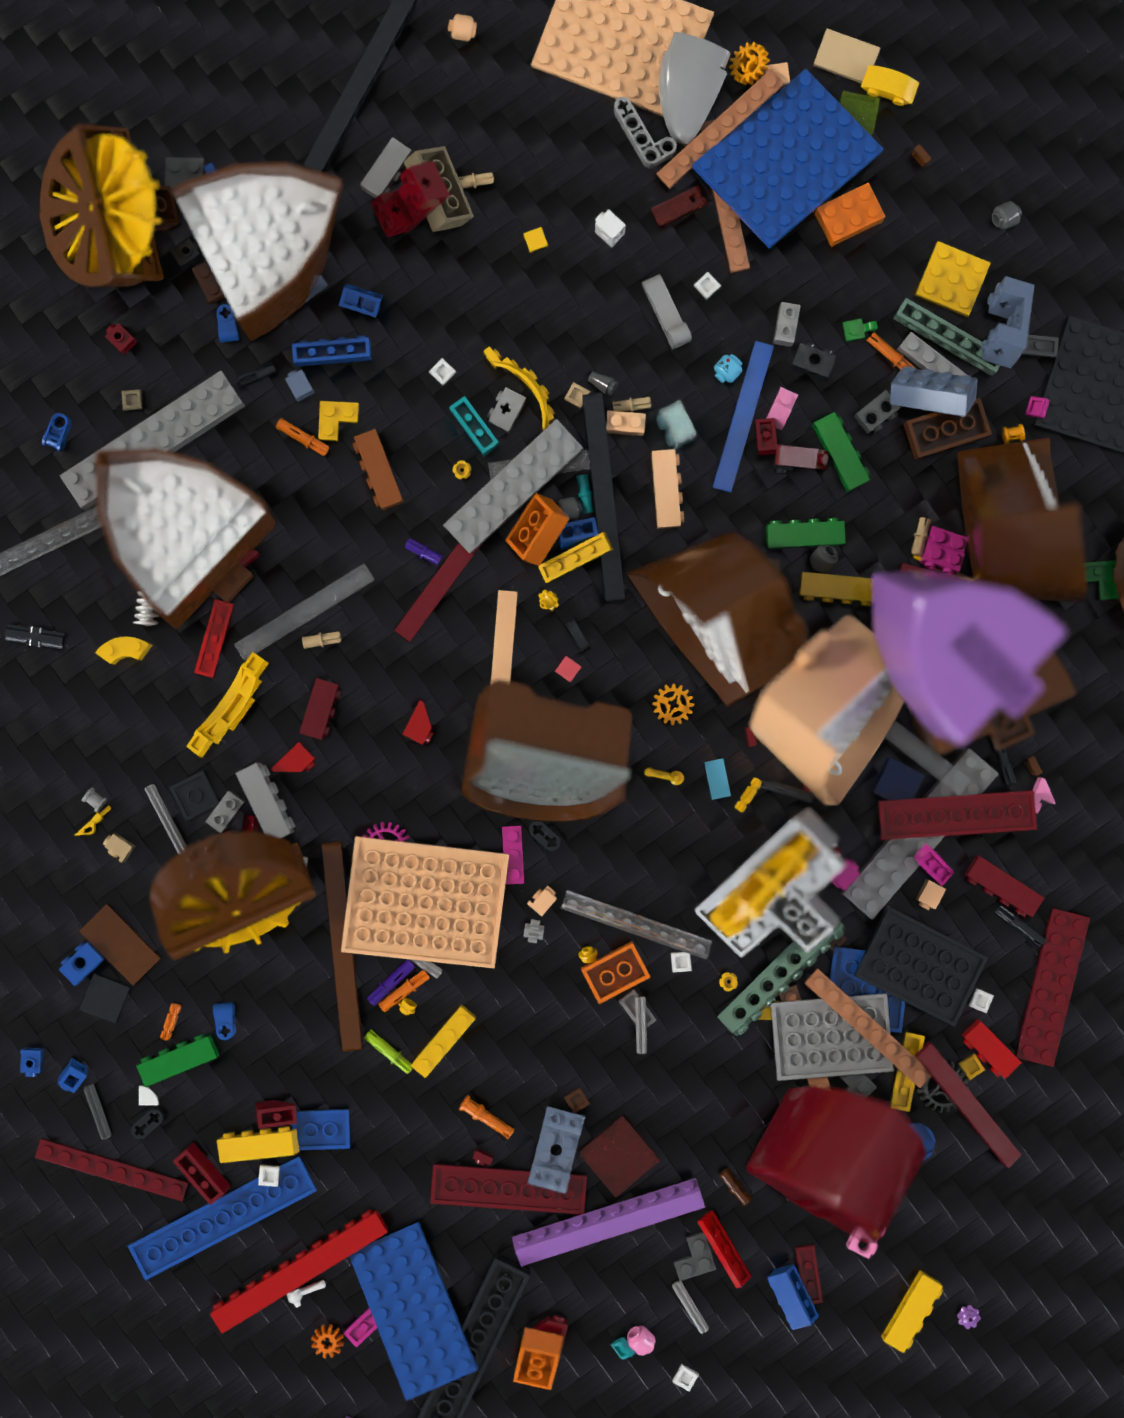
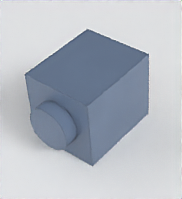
(299, 385)

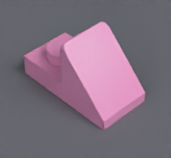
(782, 407)
(1042, 792)

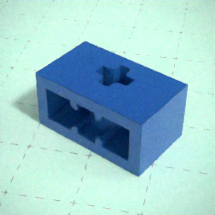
(577, 533)

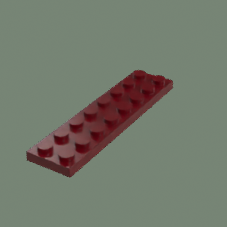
(957, 815)
(1052, 987)
(503, 1190)

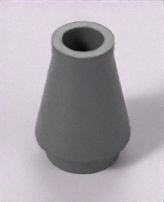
(604, 383)

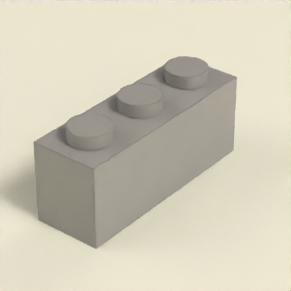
(386, 169)

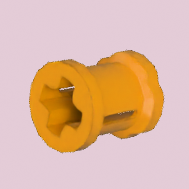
(1013, 433)

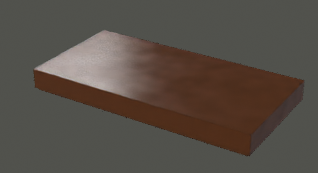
(120, 944)

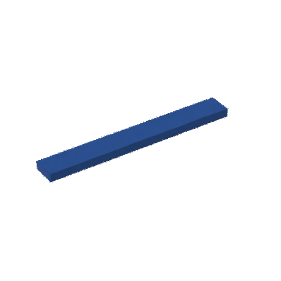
(743, 417)

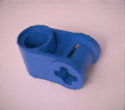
(227, 327)
(57, 433)
(224, 1016)

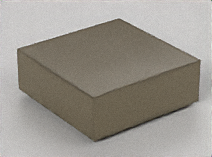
(132, 400)

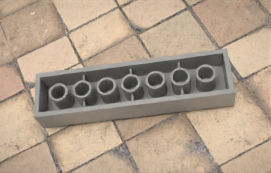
(513, 486)

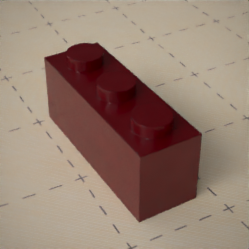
(320, 709)
(202, 1173)

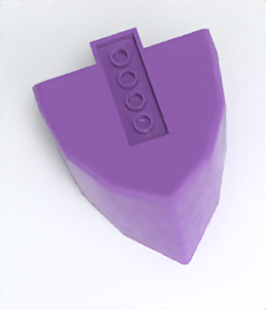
(959, 647)

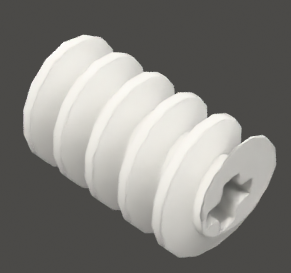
(146, 613)

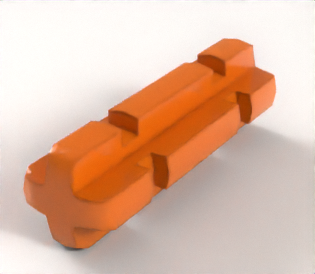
(170, 1021)

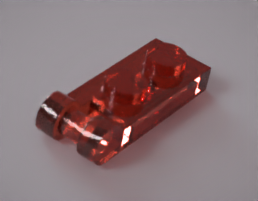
(678, 206)

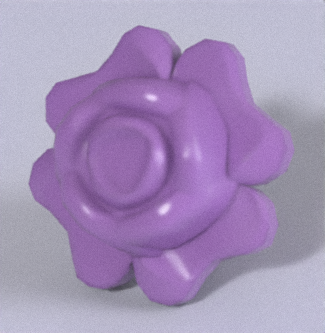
(968, 1316)

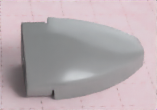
(690, 83)

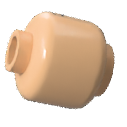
(462, 27)

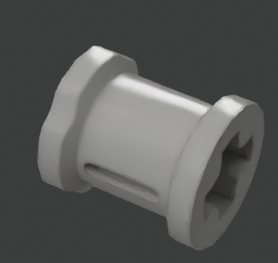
(94, 800)

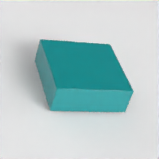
(622, 1348)

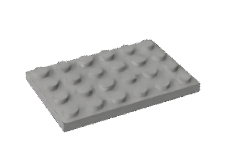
(818, 1042)

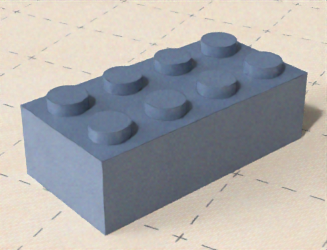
(933, 391)

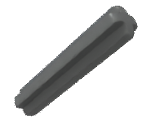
(97, 1111)

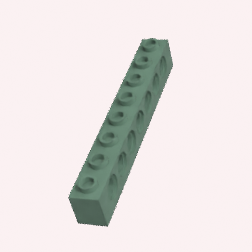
(771, 975)

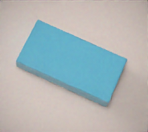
(717, 779)

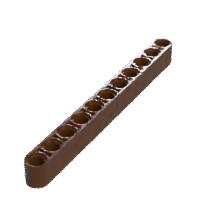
(343, 961)

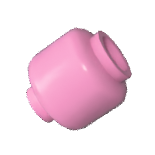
(641, 1340)

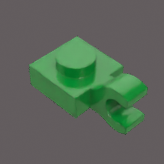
(856, 329)

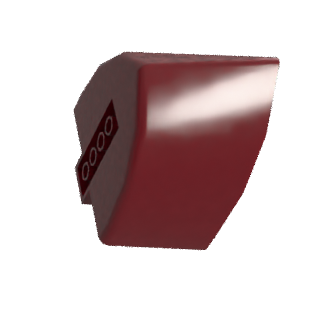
(839, 1158)

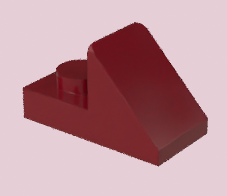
(766, 436)

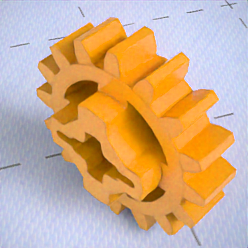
(749, 63)
(664, 700)

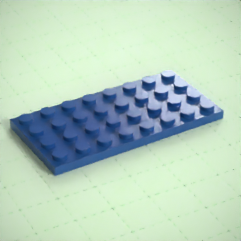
(413, 1311)

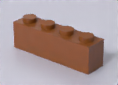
(378, 470)

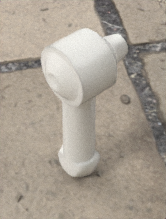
(296, 1295)

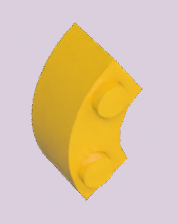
(890, 85)
(122, 648)

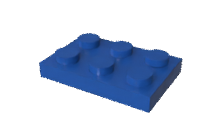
(323, 1129)

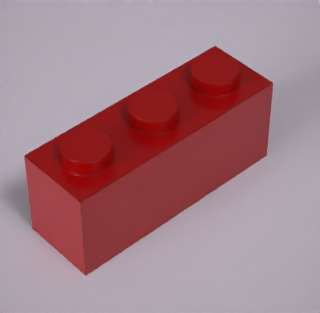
(990, 1049)

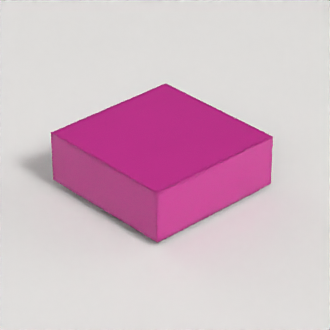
(1037, 407)

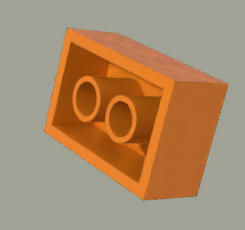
(849, 214)
(537, 529)
(615, 972)
(538, 1358)

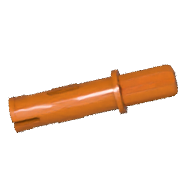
(889, 352)
(302, 437)
(404, 990)

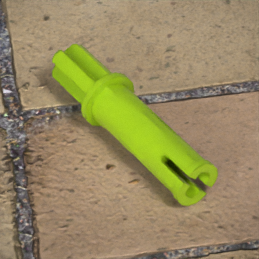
(388, 1051)

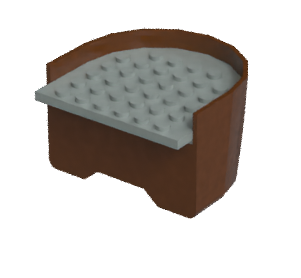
(545, 755)

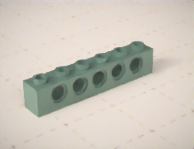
(944, 335)

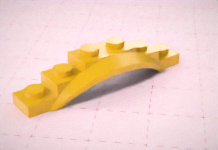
(528, 378)
(231, 707)

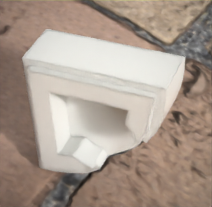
(147, 1096)

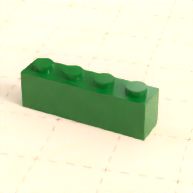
(841, 452)
(805, 534)
(177, 1060)

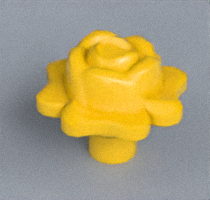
(548, 600)

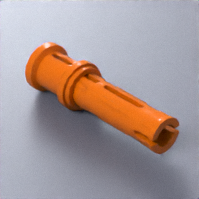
(479, 1113)

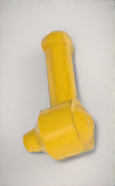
(675, 777)

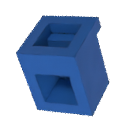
(36, 1055)
(78, 1073)

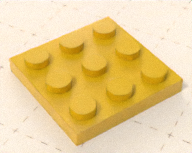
(952, 279)

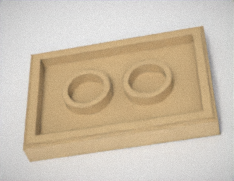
(845, 55)

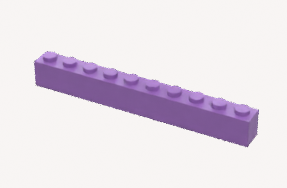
(608, 1222)

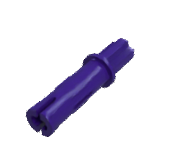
(386, 986)

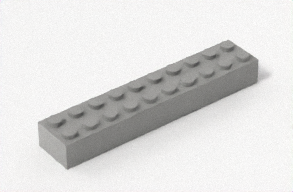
(164, 430)
(894, 859)

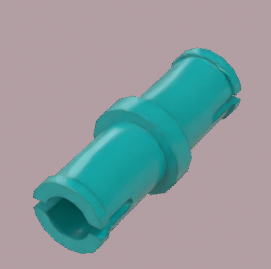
(585, 494)

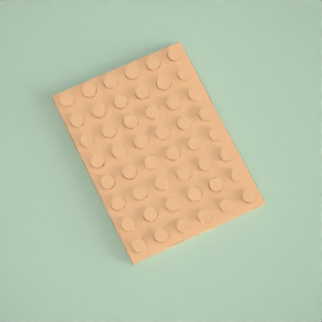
(616, 44)
(424, 902)

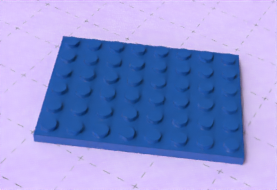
(787, 158)

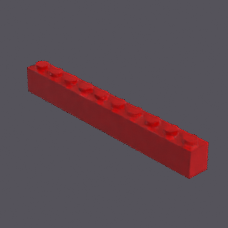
(298, 1271)

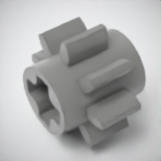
(533, 931)

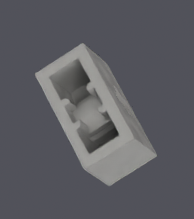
(786, 324)
(506, 421)
(226, 811)

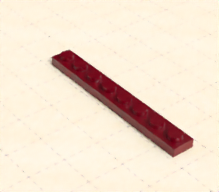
(112, 1169)

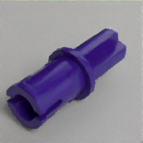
(423, 551)

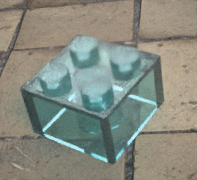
(676, 425)

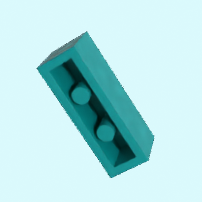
(474, 426)

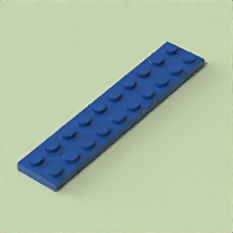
(220, 1220)

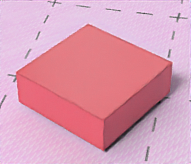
(568, 669)

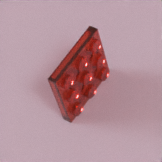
(619, 1156)

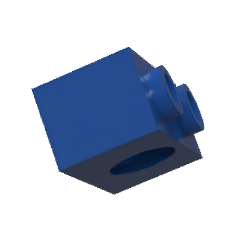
(73, 971)

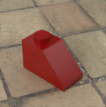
(419, 725)
(296, 760)

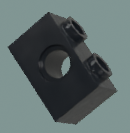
(802, 363)

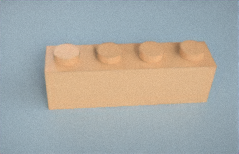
(666, 489)

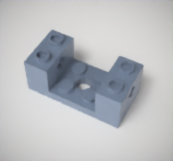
(1007, 342)
(560, 1129)

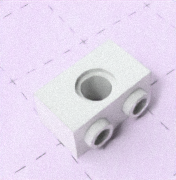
(609, 227)

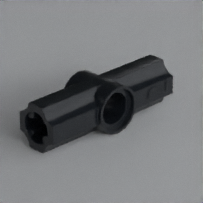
(35, 636)

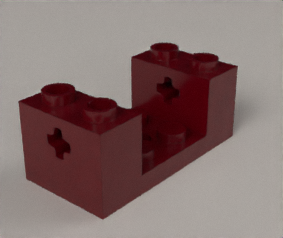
(417, 197)

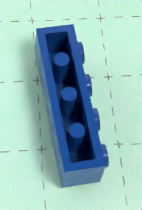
(332, 352)

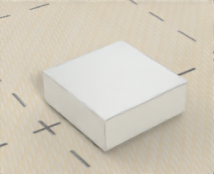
(707, 285)
(442, 371)
(680, 962)
(980, 1000)
(269, 1175)
(685, 1377)

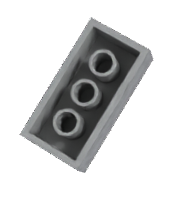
(264, 800)

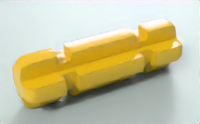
(748, 794)

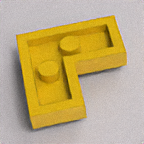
(331, 414)

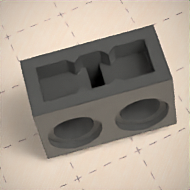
(875, 410)

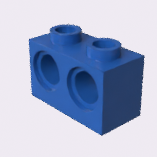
(360, 300)

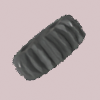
(935, 1090)

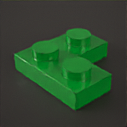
(1102, 574)

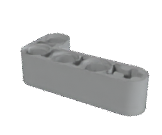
(641, 131)
(666, 312)

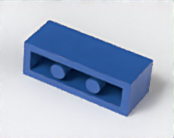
(793, 1297)

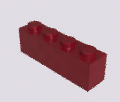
(1004, 886)

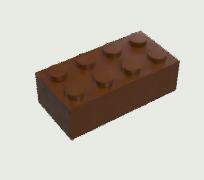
(945, 431)

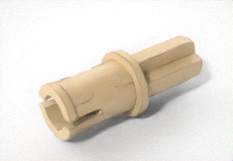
(476, 180)
(632, 404)
(921, 536)
(321, 639)

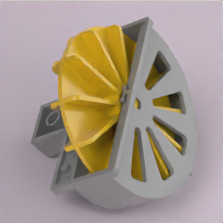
(778, 888)

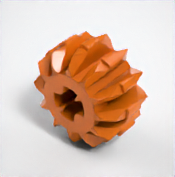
(320, 1342)

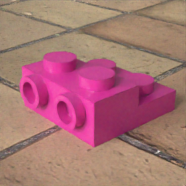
(944, 551)

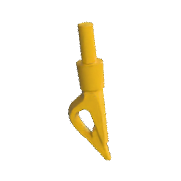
(92, 823)

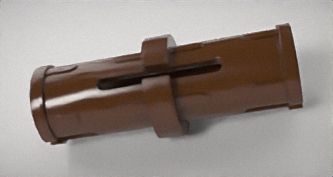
(735, 1187)

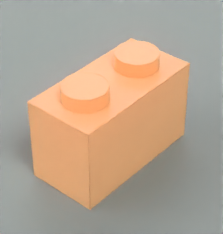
(625, 423)

